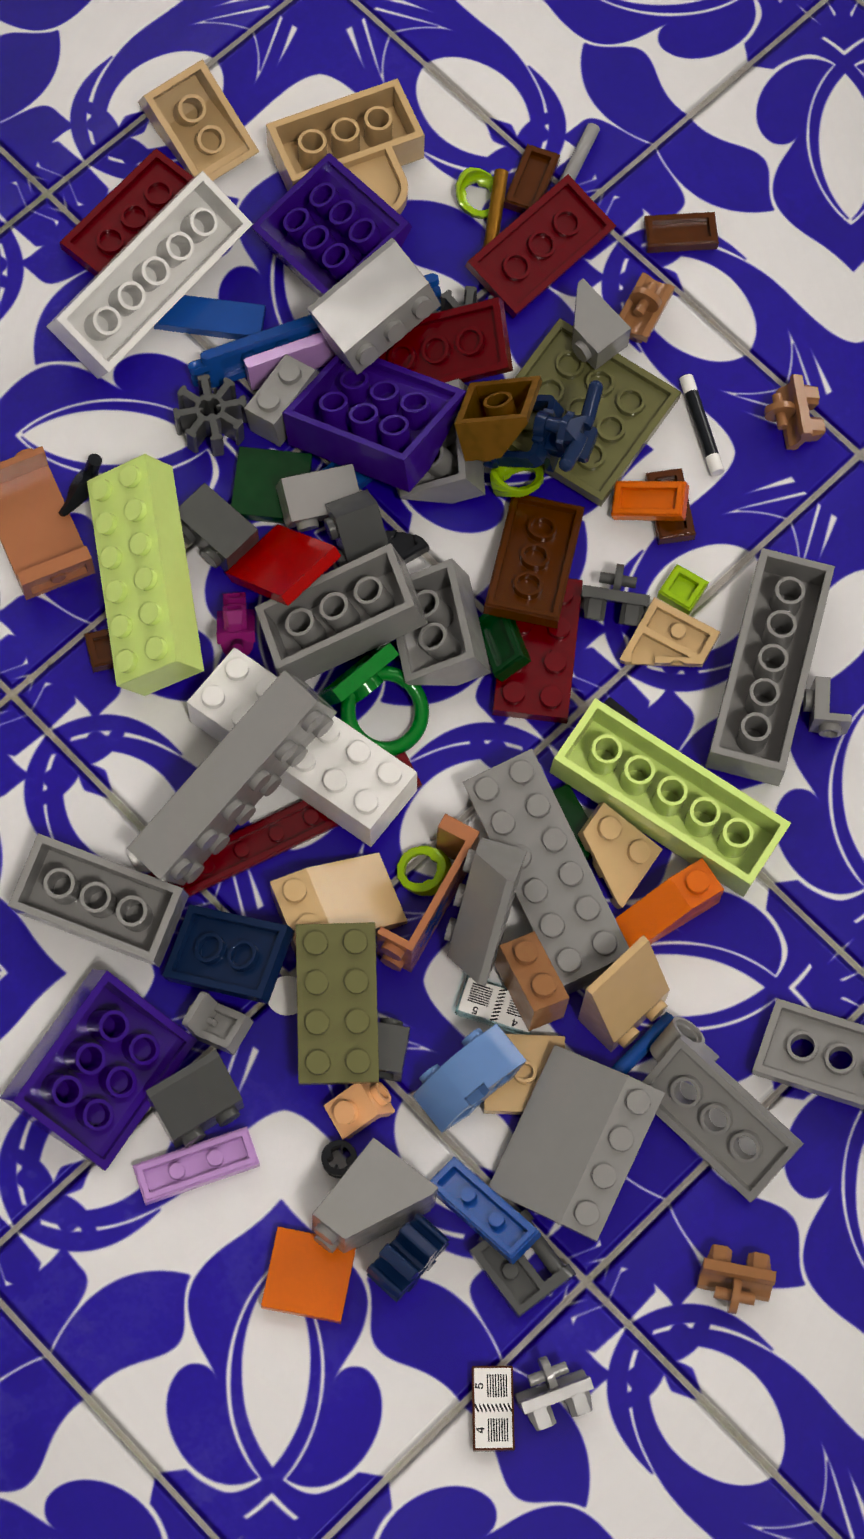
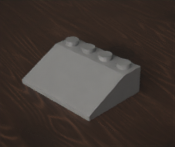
(576, 1142)

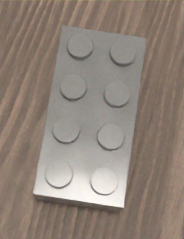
(342, 615)
(98, 900)

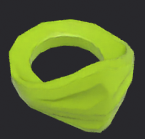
(469, 177)
(501, 474)
(429, 886)

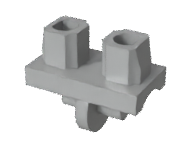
(538, 1400)

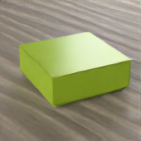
(682, 589)

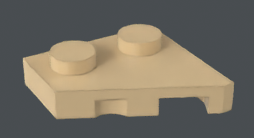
(669, 639)
(618, 852)

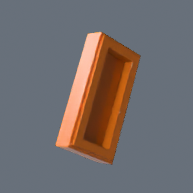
(650, 500)

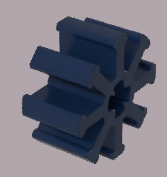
(407, 1257)

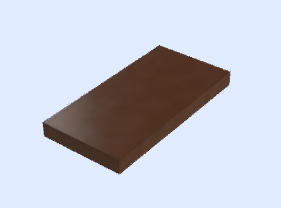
(534, 561)

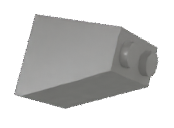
(371, 1200)

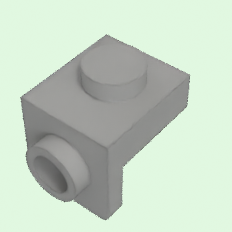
(817, 703)
(216, 1023)

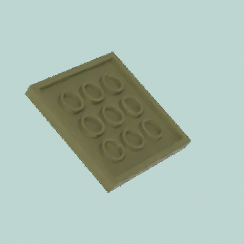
(627, 415)

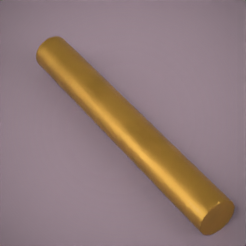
(496, 205)

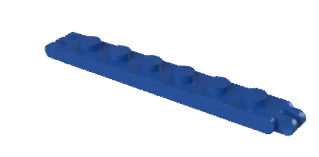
(228, 358)

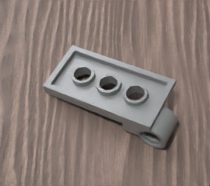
(686, 1057)
(813, 1073)

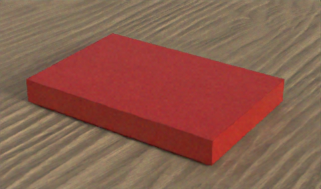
(283, 564)

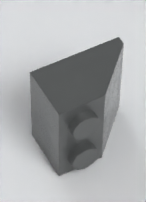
(196, 1100)

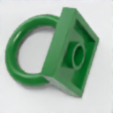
(362, 680)

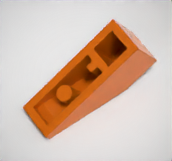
(671, 904)

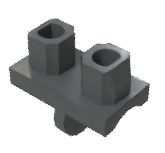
(597, 598)

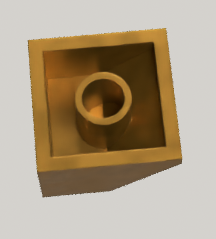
(495, 416)

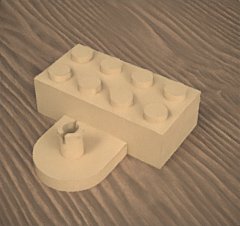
(364, 131)

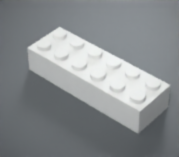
(149, 275)
(342, 771)

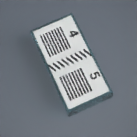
(490, 1006)

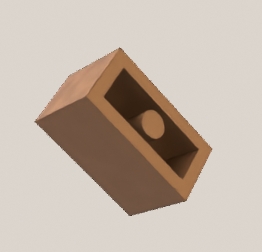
(531, 981)

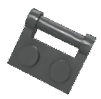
(520, 1282)

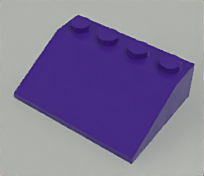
(328, 225)
(379, 420)
(95, 1068)

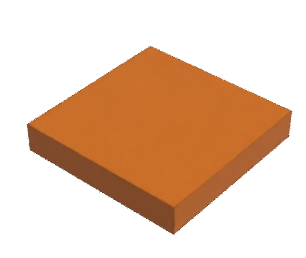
(307, 1277)

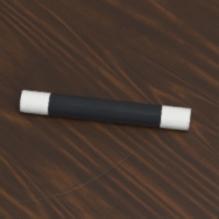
(701, 425)

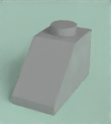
(596, 328)

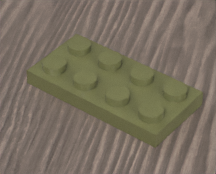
(337, 1004)

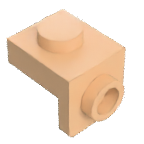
(359, 1108)

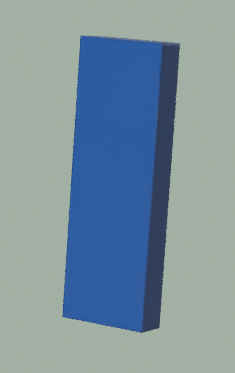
(213, 318)
(484, 1210)

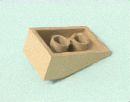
(198, 123)
(339, 893)
(625, 996)

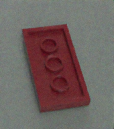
(124, 211)
(540, 245)
(457, 343)
(544, 685)

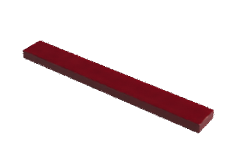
(264, 841)

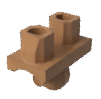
(645, 306)
(792, 414)
(736, 1281)

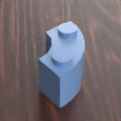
(468, 1077)

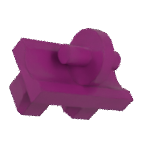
(236, 624)

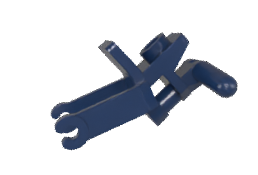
(557, 437)

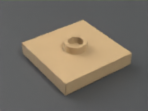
(515, 1094)

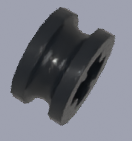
(327, 1157)

